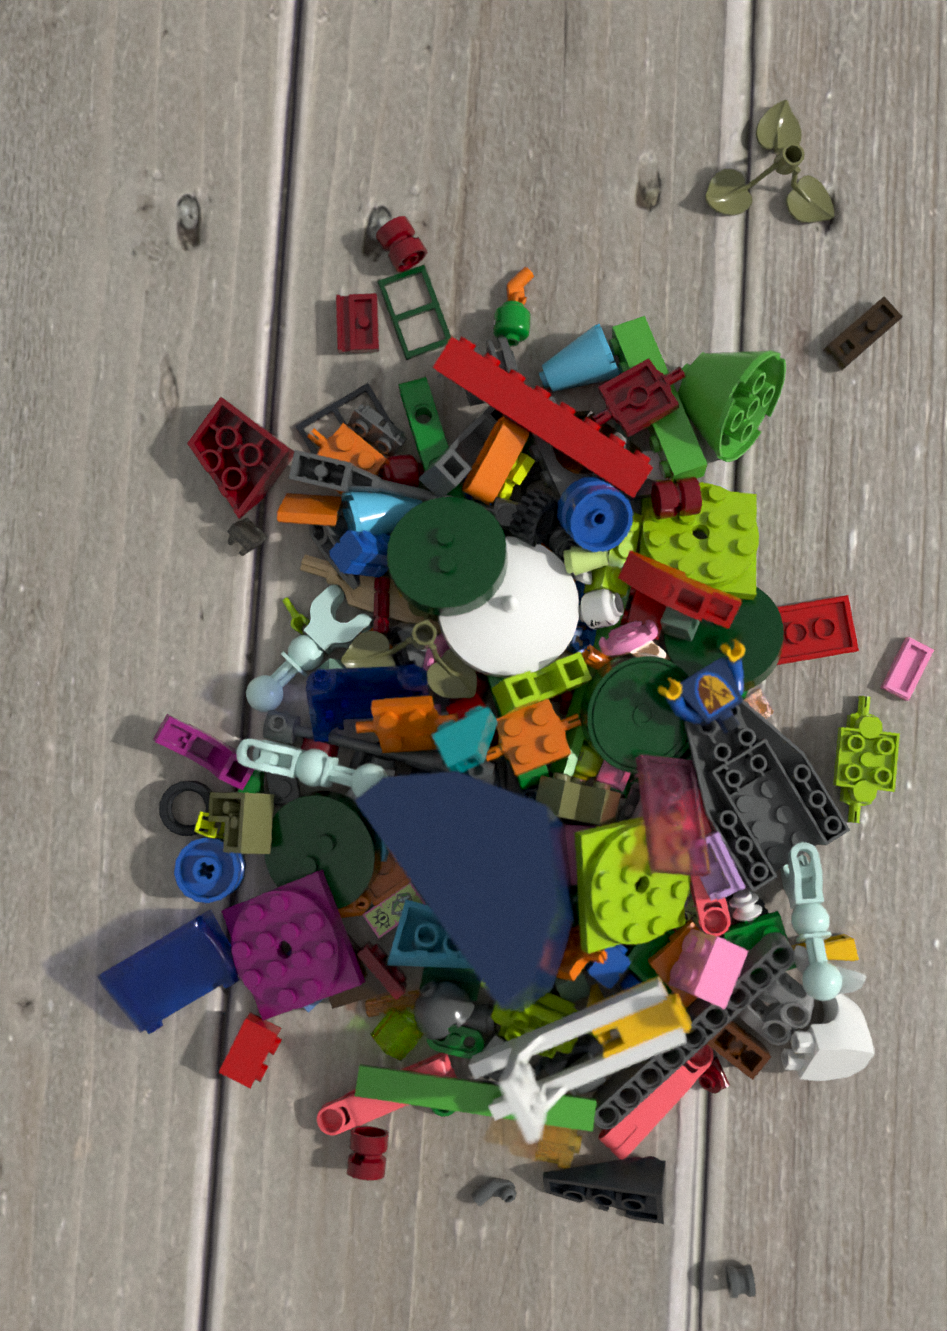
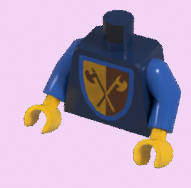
(710, 691)

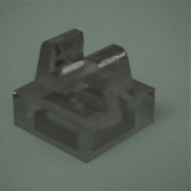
(247, 535)

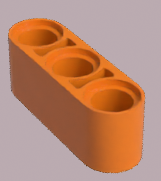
(495, 460)

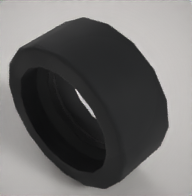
(167, 799)

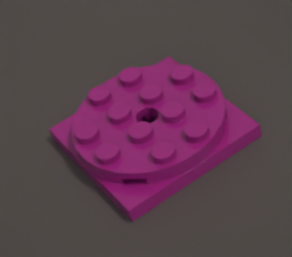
(321, 950)

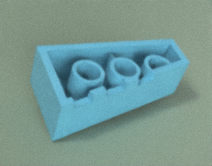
(423, 940)

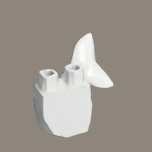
(839, 1044)

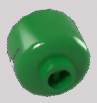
(512, 322)

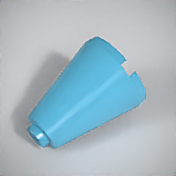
(580, 363)
(375, 511)

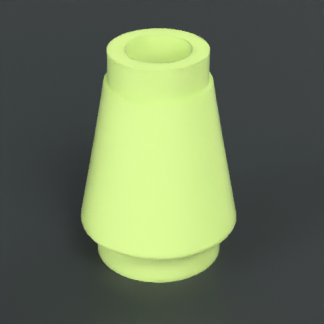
(581, 560)

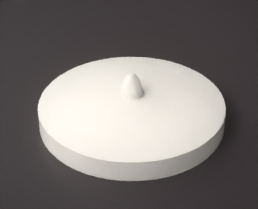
(524, 621)

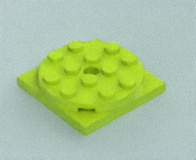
(722, 559)
(609, 906)

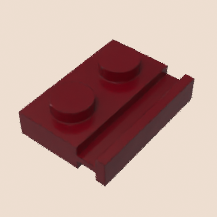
(357, 323)
(391, 977)

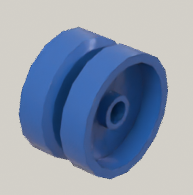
(595, 514)
(195, 878)

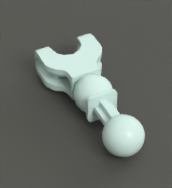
(307, 651)
(310, 766)
(810, 920)

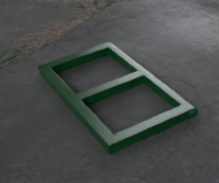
(414, 312)

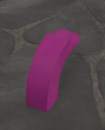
(204, 750)

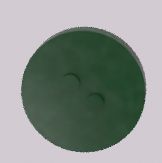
(447, 556)
(755, 626)
(628, 715)
(328, 835)

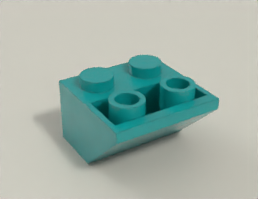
(466, 741)

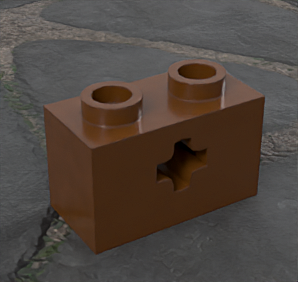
(740, 1049)

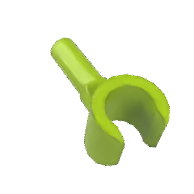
(298, 620)

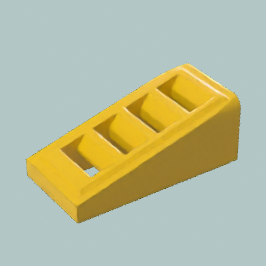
(838, 948)

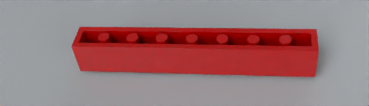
(542, 416)

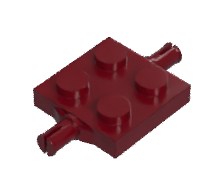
(638, 397)

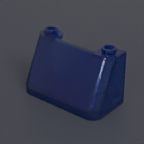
(349, 693)
(171, 973)

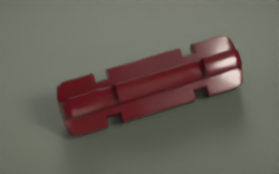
(381, 605)

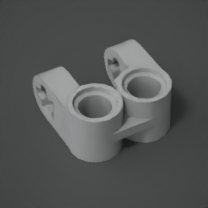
(781, 1018)

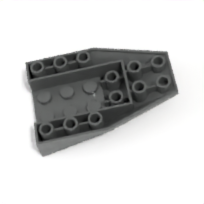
(760, 794)

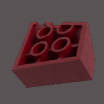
(239, 455)

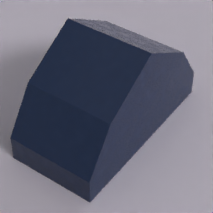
(488, 872)

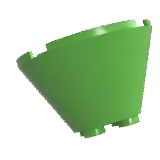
(730, 396)

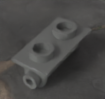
(366, 423)

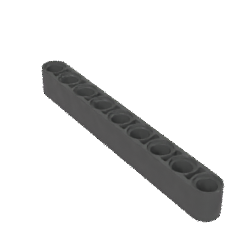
(706, 1027)

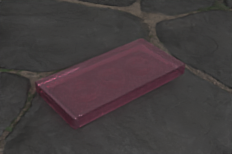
(672, 816)

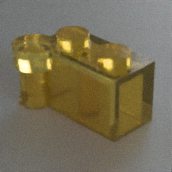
(558, 1145)

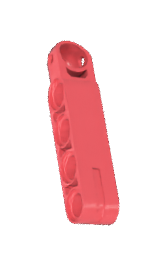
(711, 914)
(354, 1111)
(640, 1122)

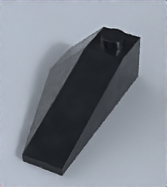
(626, 1184)

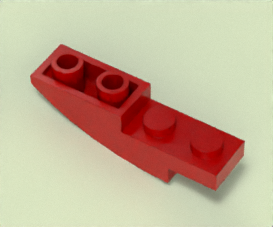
(678, 591)

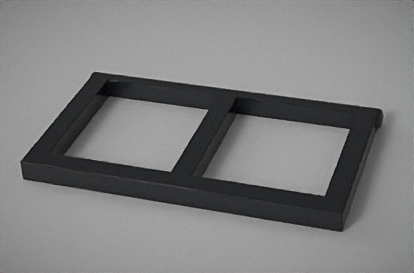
(334, 408)

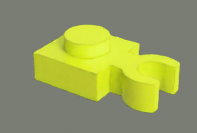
(516, 475)

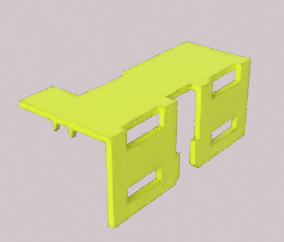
(204, 824)

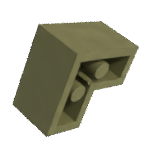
(573, 800)
(246, 820)

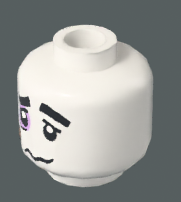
(600, 608)

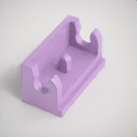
(724, 876)

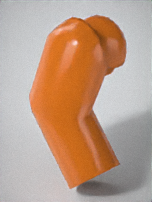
(516, 285)
(357, 907)

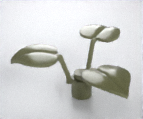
(777, 131)
(446, 677)

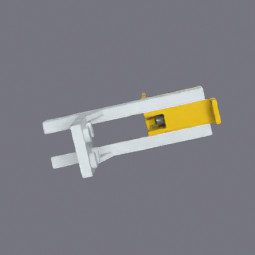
(628, 1026)

